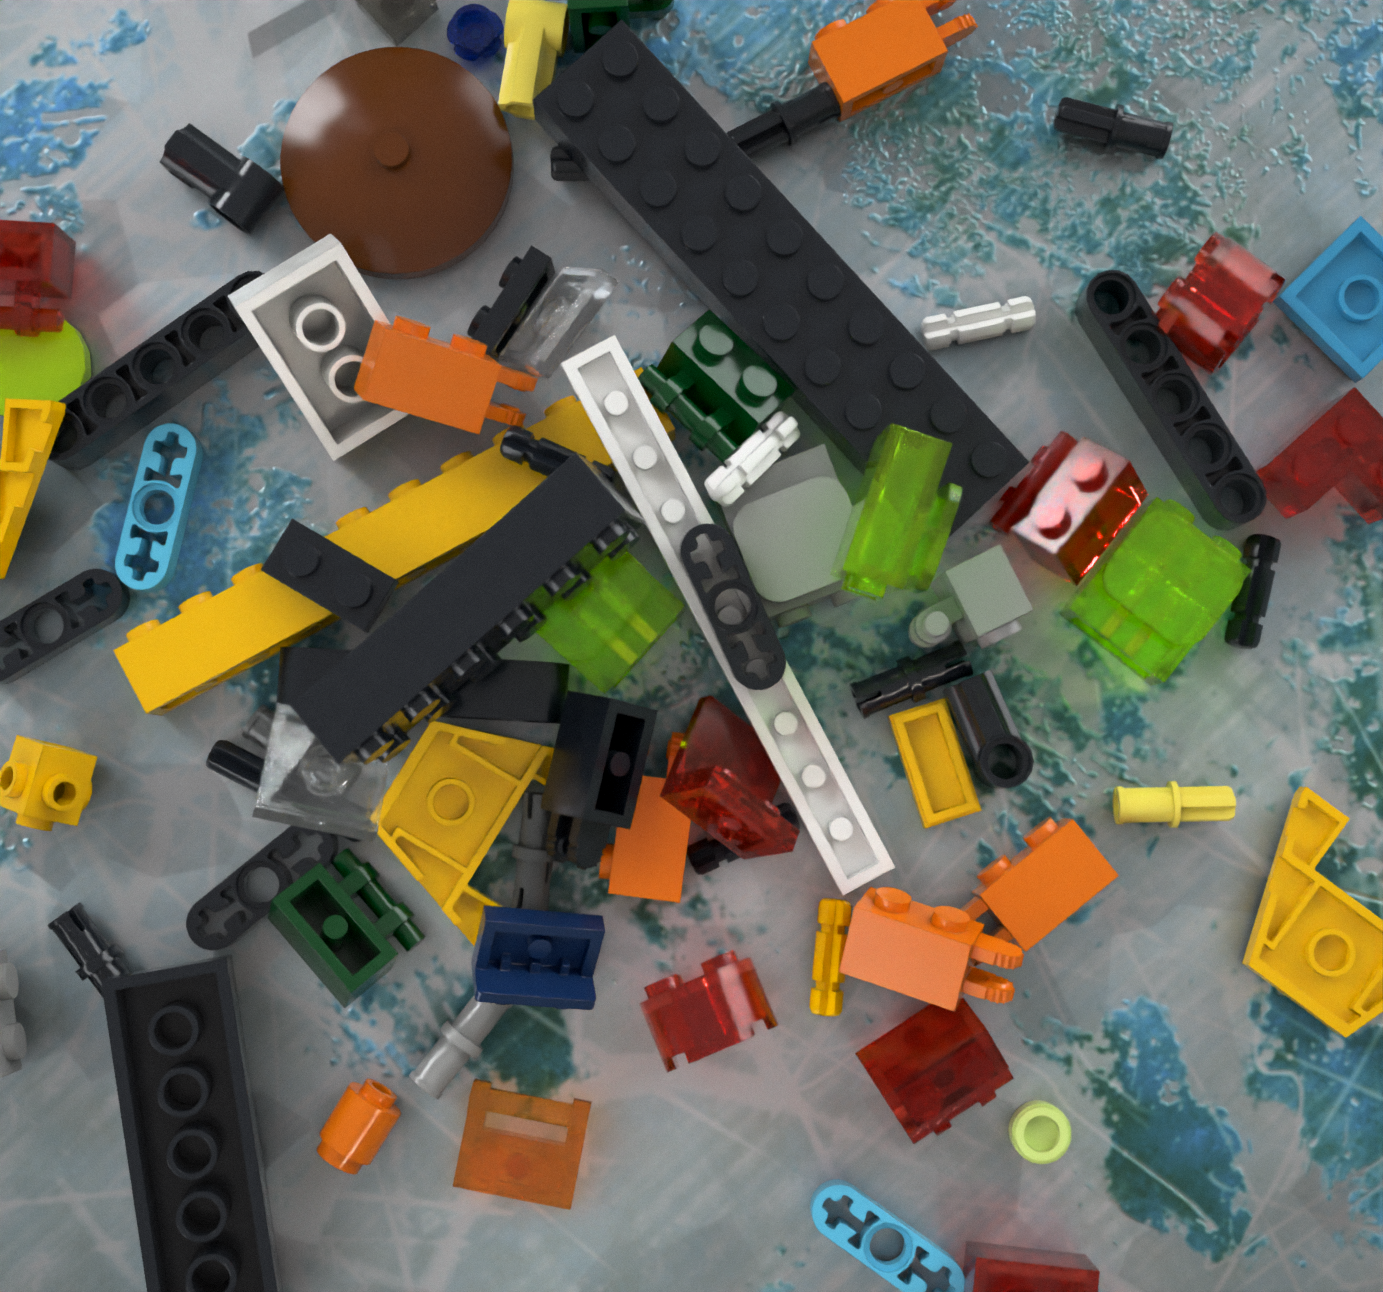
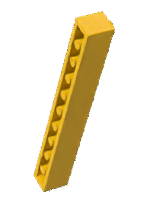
(403, 539)

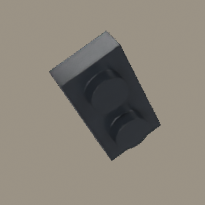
(522, 287)
(329, 575)

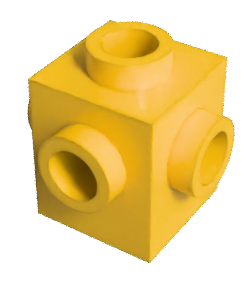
(46, 783)

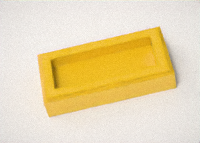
(934, 763)

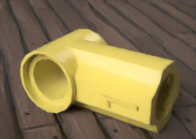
(534, 40)

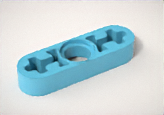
(182, 469)
(841, 1230)

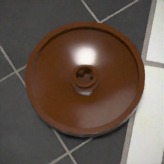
(398, 161)

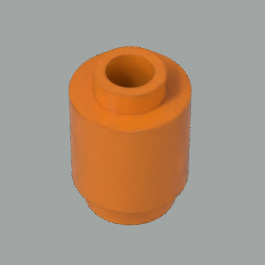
(358, 1126)

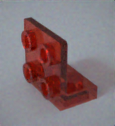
(728, 784)

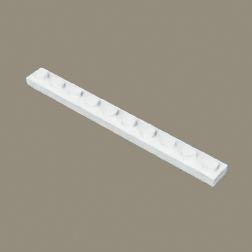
(777, 714)

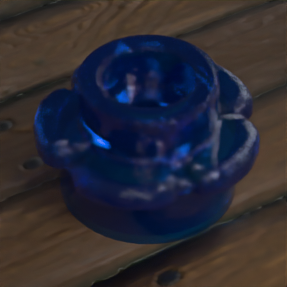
(471, 18)

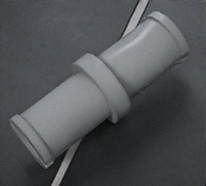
(457, 1044)

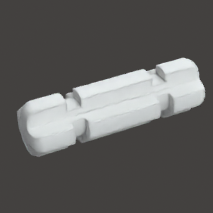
(978, 323)
(752, 458)

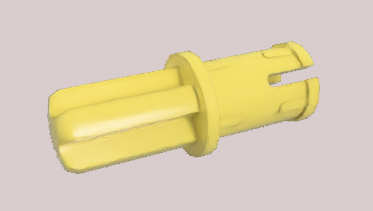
(1173, 804)

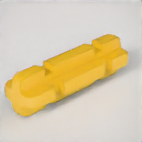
(828, 952)

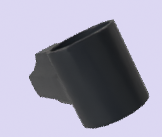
(233, 186)
(984, 725)

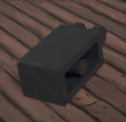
(594, 774)

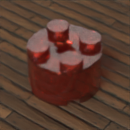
(1217, 302)
(706, 1011)

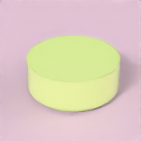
(1039, 1132)

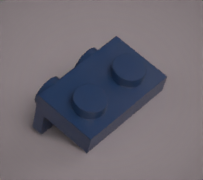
(536, 958)

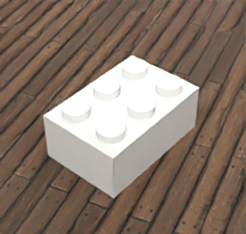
(314, 330)

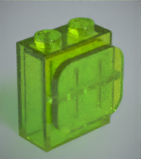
(898, 517)
(1157, 590)
(611, 621)

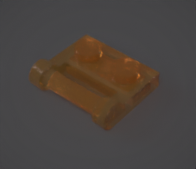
(520, 1163)

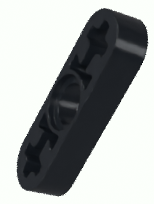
(78, 591)
(764, 642)
(218, 900)

